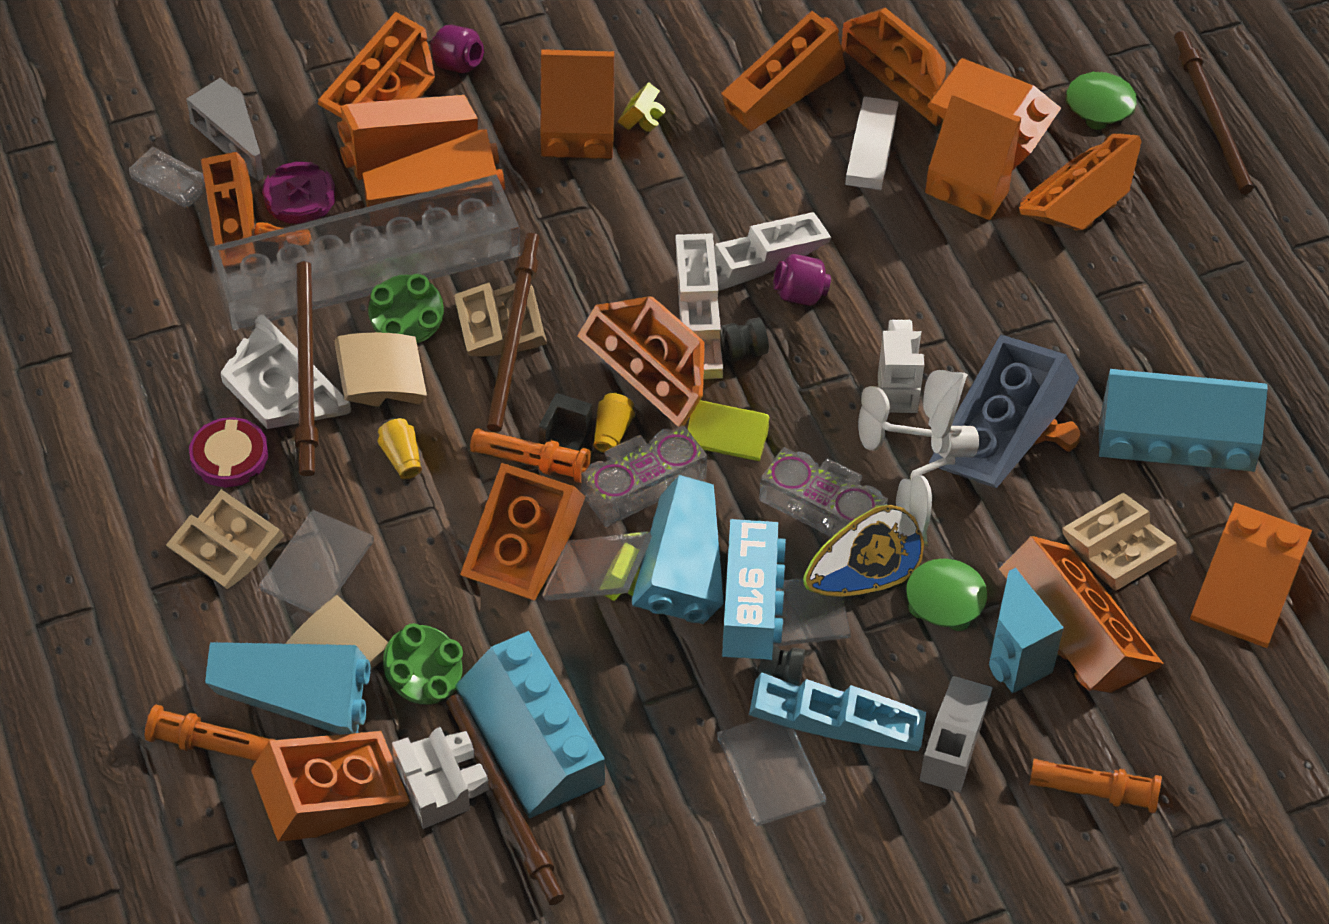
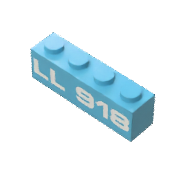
(751, 590)

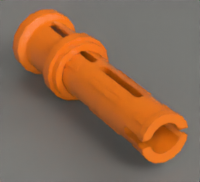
(548, 457)
(191, 732)
(1115, 786)

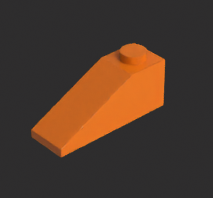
(229, 197)

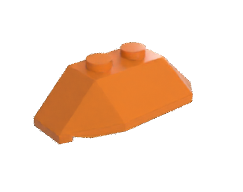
(896, 58)
(389, 68)
(1085, 185)
(650, 352)

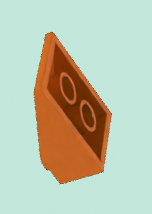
(1004, 93)
(577, 104)
(973, 156)
(522, 531)
(1251, 575)
(327, 783)

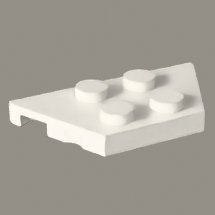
(267, 379)

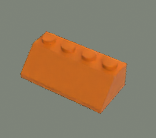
(1096, 631)

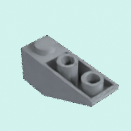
(955, 734)

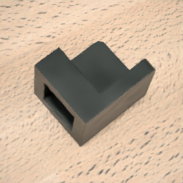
(566, 422)

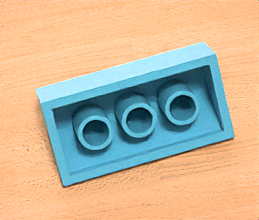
(1182, 420)
(531, 726)

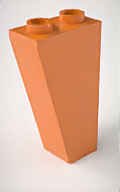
(786, 72)
(399, 128)
(434, 168)

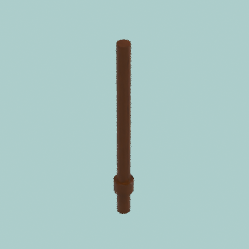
(1192, 63)
(525, 270)
(306, 434)
(537, 860)

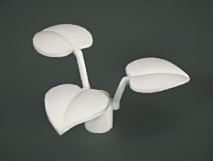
(940, 405)

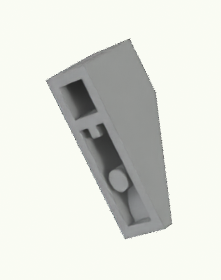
(223, 118)

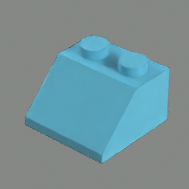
(1024, 636)

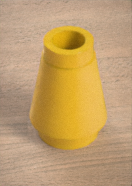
(612, 420)
(400, 447)

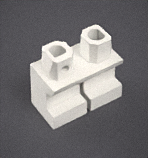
(901, 366)
(433, 776)

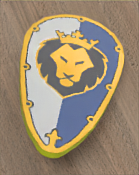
(867, 554)

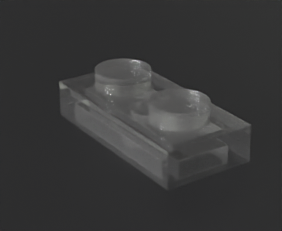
(168, 177)

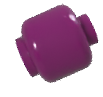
(456, 49)
(801, 279)

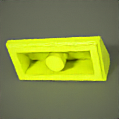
(729, 430)

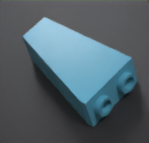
(683, 558)
(294, 680)

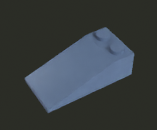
(1011, 406)

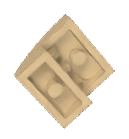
(485, 320)
(380, 368)
(225, 540)
(1119, 541)
(340, 625)

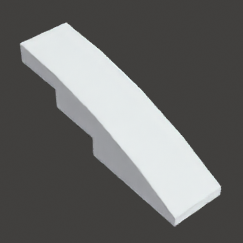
(872, 143)
(766, 246)
(700, 296)

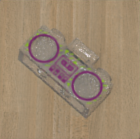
(640, 473)
(816, 495)

